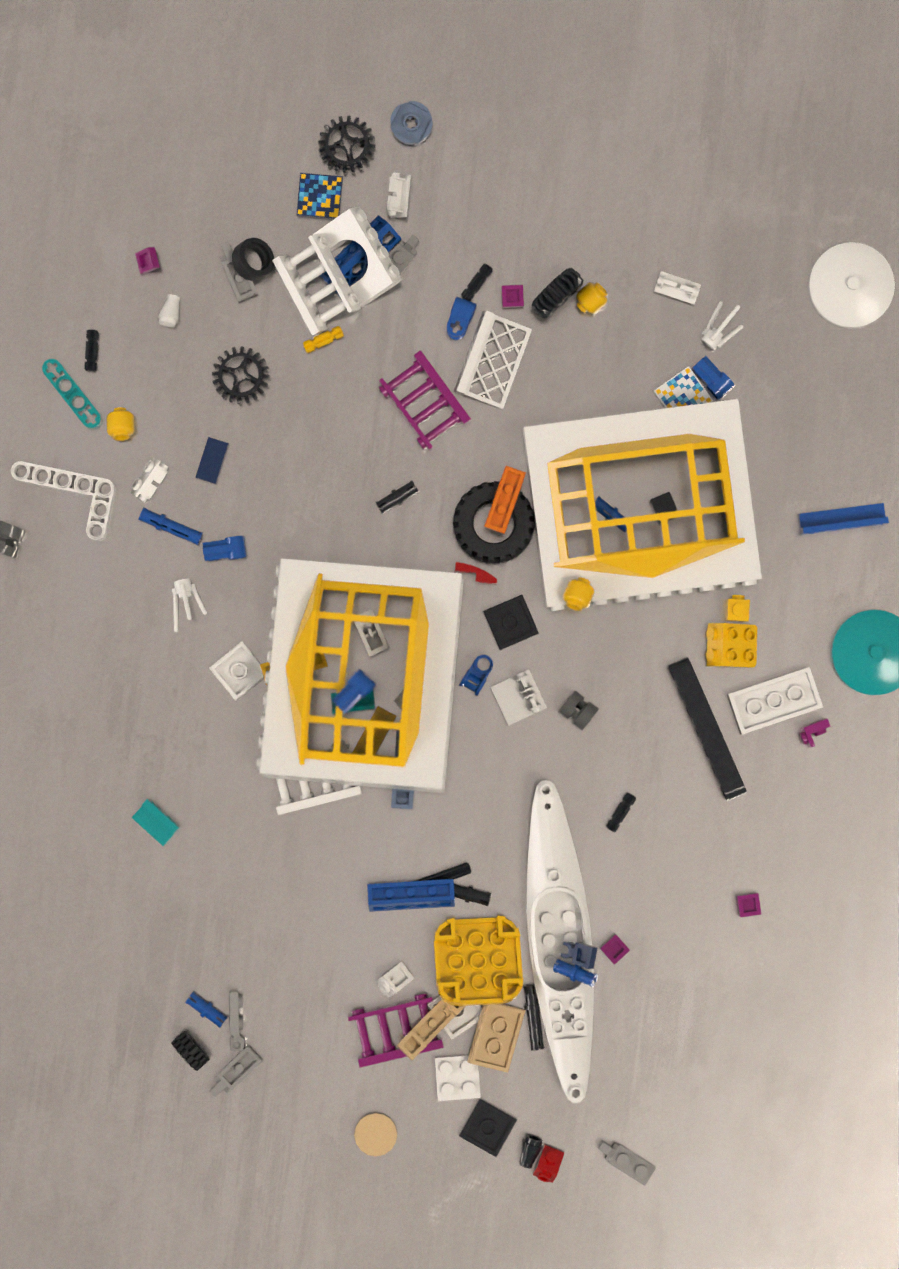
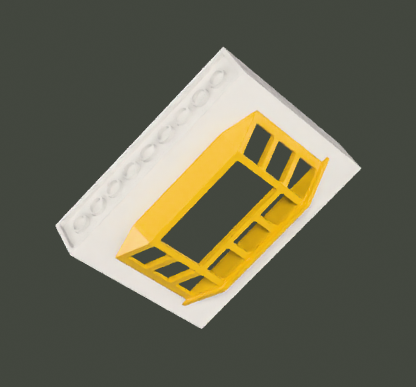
(649, 569)
(426, 686)

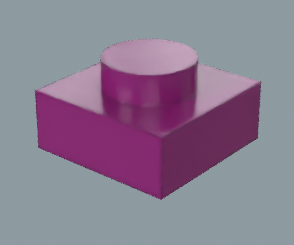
(147, 260)
(512, 296)
(749, 905)
(615, 949)

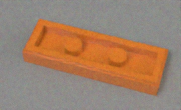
(505, 499)

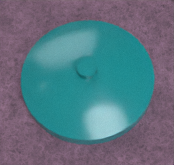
(868, 652)

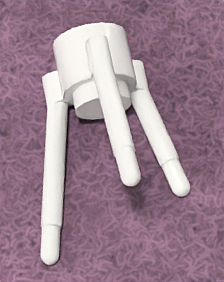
(713, 337)
(183, 589)

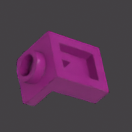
(818, 728)

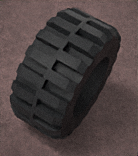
(480, 549)

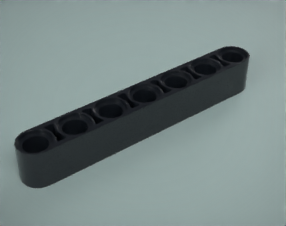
(707, 729)

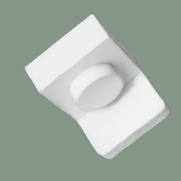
(394, 980)

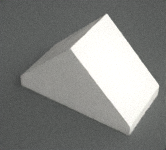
(371, 635)

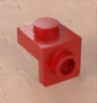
(548, 1164)

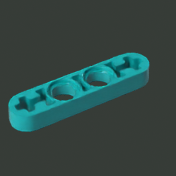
(69, 395)

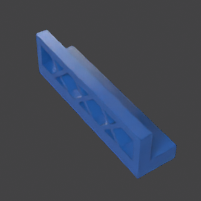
(355, 253)
(842, 519)
(411, 895)

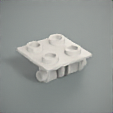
(518, 697)

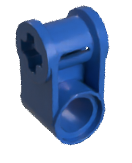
(461, 314)
(476, 675)

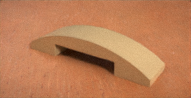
(428, 1028)

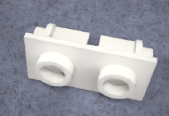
(398, 203)
(677, 287)
(152, 472)

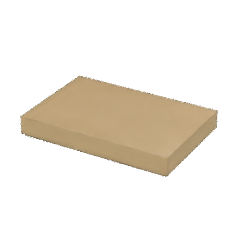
(496, 1036)

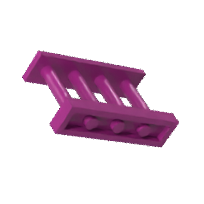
(433, 381)
(389, 1051)

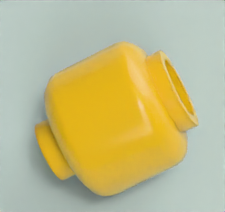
(591, 298)
(120, 424)
(578, 594)

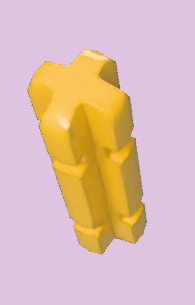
(323, 339)

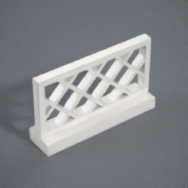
(475, 353)

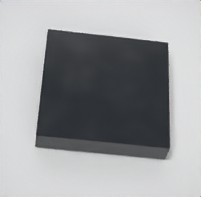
(510, 622)
(488, 1127)

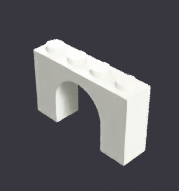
(381, 272)

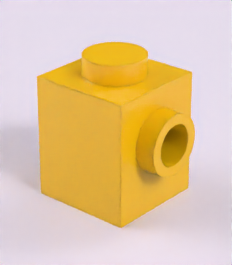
(737, 609)

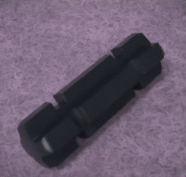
(477, 281)
(91, 350)
(621, 812)

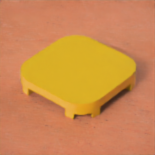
(478, 961)

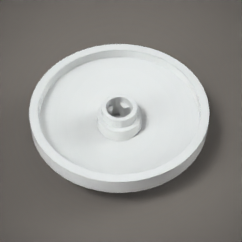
(851, 285)

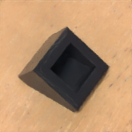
(663, 504)

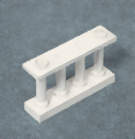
(297, 285)
(308, 799)

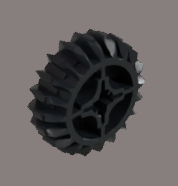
(342, 127)
(557, 293)
(244, 365)

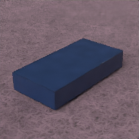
(212, 460)

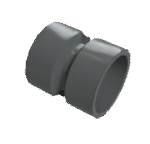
(13, 535)
(586, 712)

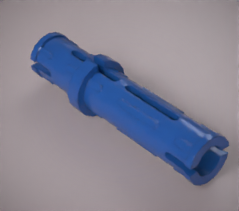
(170, 526)

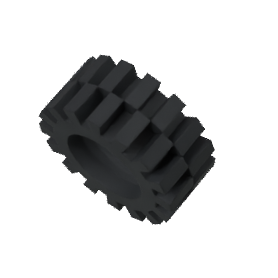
(190, 1050)

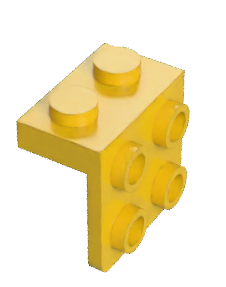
(731, 645)

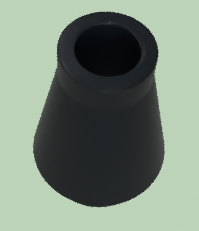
(530, 1150)

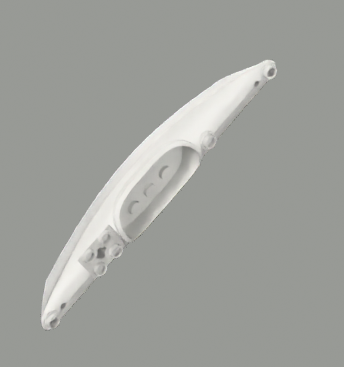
(558, 915)

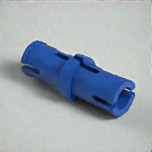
(600, 504)
(575, 973)
(206, 1009)

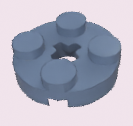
(400, 128)

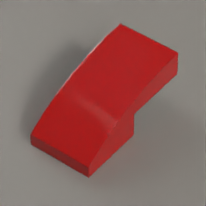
(481, 575)

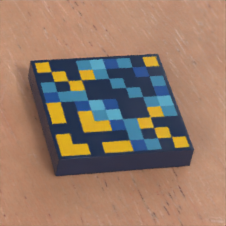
(319, 196)

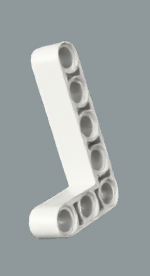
(73, 486)

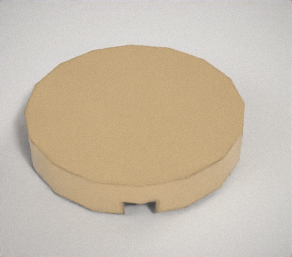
(375, 1134)

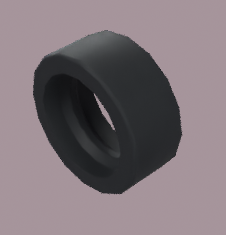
(241, 265)

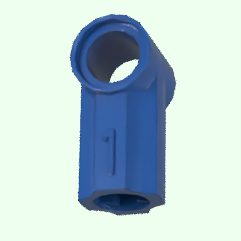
(716, 382)
(229, 548)
(357, 687)

